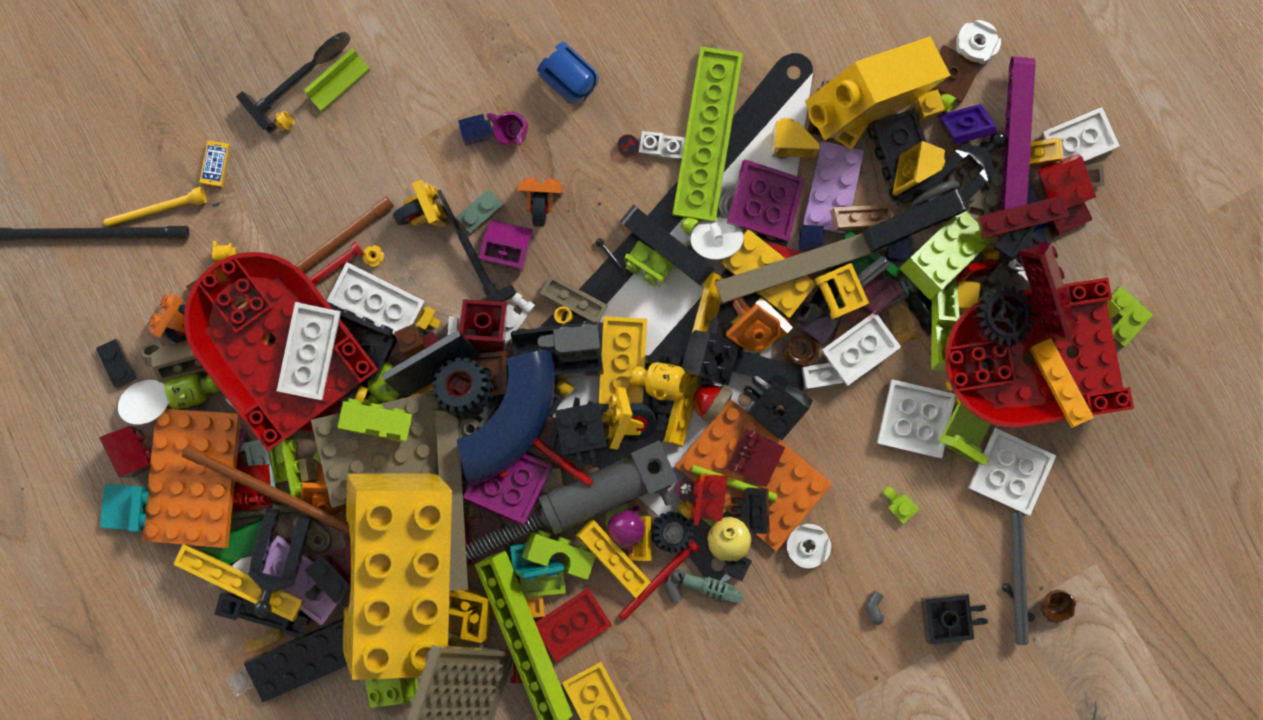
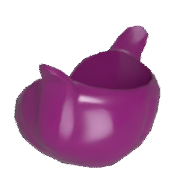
(509, 128)
(626, 528)

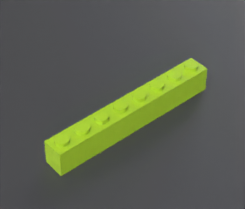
(523, 638)

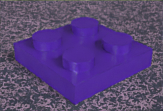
(968, 124)

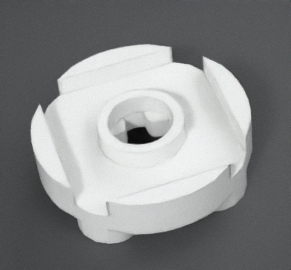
(978, 53)
(815, 556)

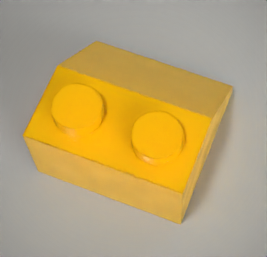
(793, 140)
(917, 165)

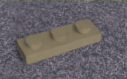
(574, 299)

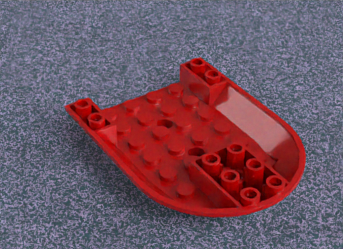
(232, 349)
(1017, 392)

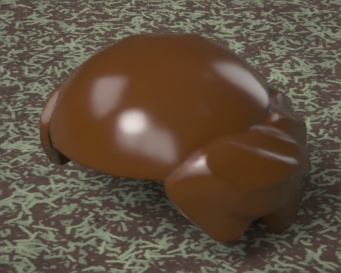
(801, 351)
(1058, 606)

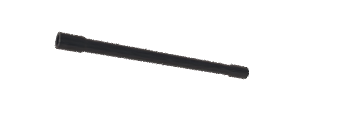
(169, 232)

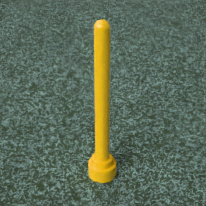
(196, 196)

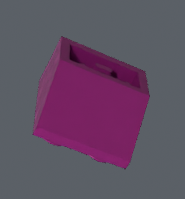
(506, 245)

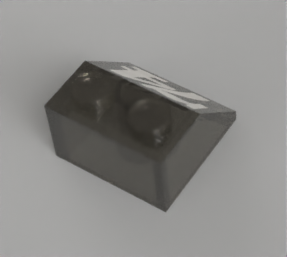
(1008, 273)

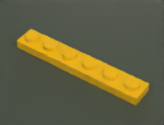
(235, 581)

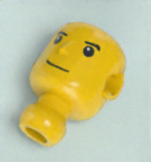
(660, 380)

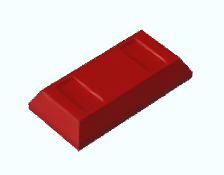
(976, 270)

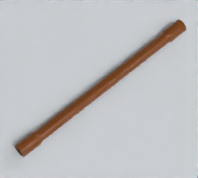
(375, 212)
(201, 458)

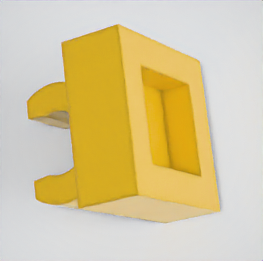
(426, 318)

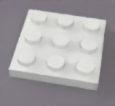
(915, 418)
(1012, 472)

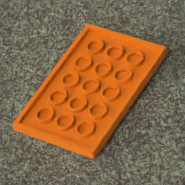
(793, 480)
(187, 499)

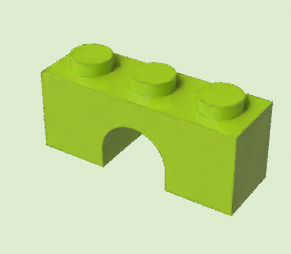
(541, 547)

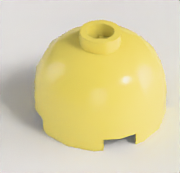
(729, 539)

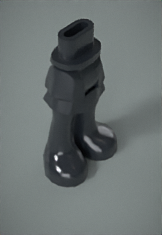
(662, 408)

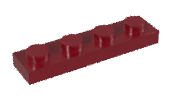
(1023, 217)

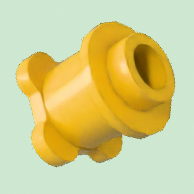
(222, 251)

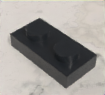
(116, 363)

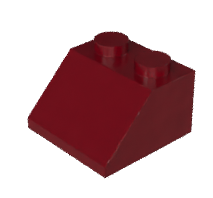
(484, 324)
(127, 451)

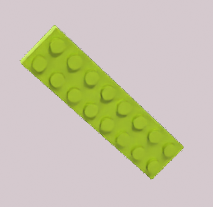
(707, 134)

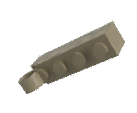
(171, 360)

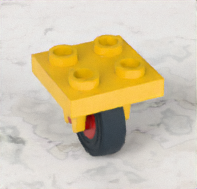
(422, 207)
(626, 420)

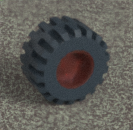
(463, 388)

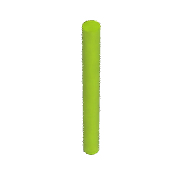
(731, 482)

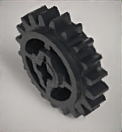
(1019, 310)

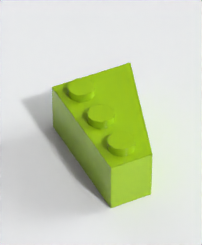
(374, 420)

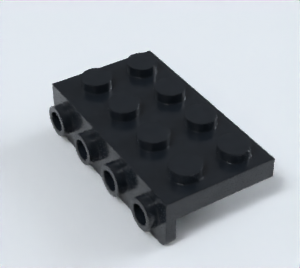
(892, 138)
(374, 340)
(526, 341)

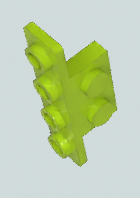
(286, 465)

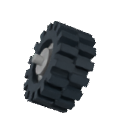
(671, 532)

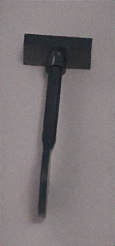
(325, 52)
(489, 289)

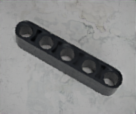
(915, 220)
(667, 245)

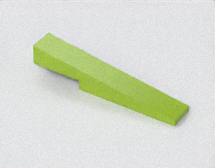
(944, 316)

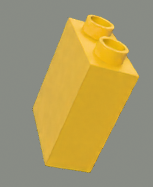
(876, 87)

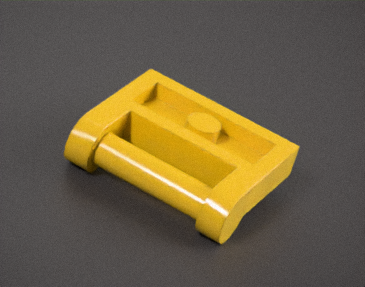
(848, 288)

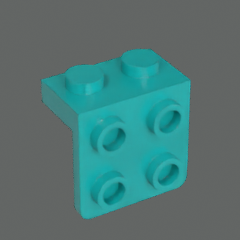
(124, 507)
(528, 569)

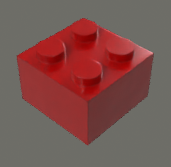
(1067, 179)

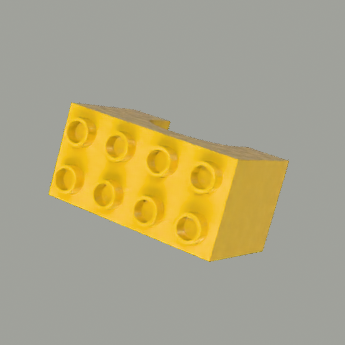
(396, 572)

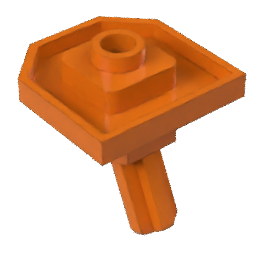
(755, 327)
(317, 494)

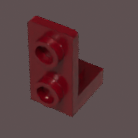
(1078, 216)

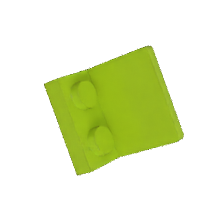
(648, 263)
(965, 435)
(390, 691)

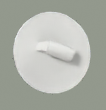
(716, 239)
(143, 402)

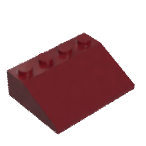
(1049, 291)

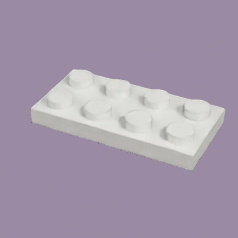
(375, 299)
(308, 351)

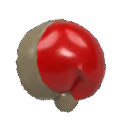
(711, 400)

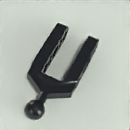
(978, 155)
(271, 583)

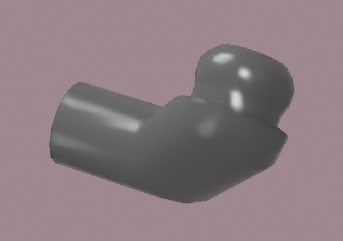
(672, 584)
(872, 609)

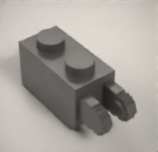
(572, 343)

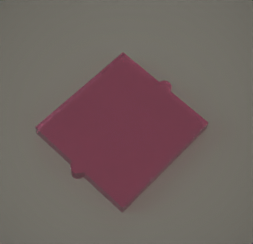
(881, 293)

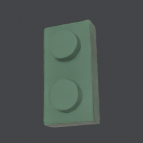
(479, 211)

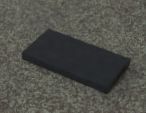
(421, 368)

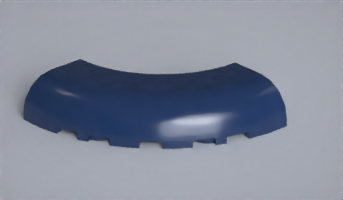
(516, 421)

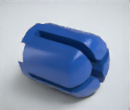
(568, 74)

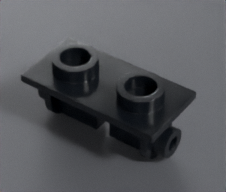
(918, 304)

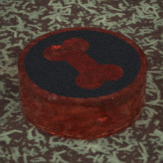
(627, 145)

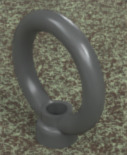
(935, 192)

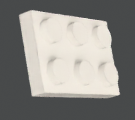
(1086, 135)
(860, 348)

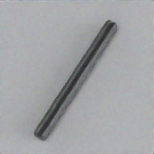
(1019, 578)

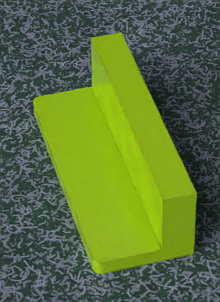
(337, 80)

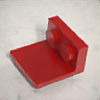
(710, 497)

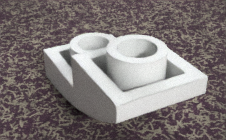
(661, 145)

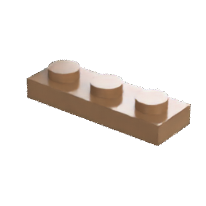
(860, 216)

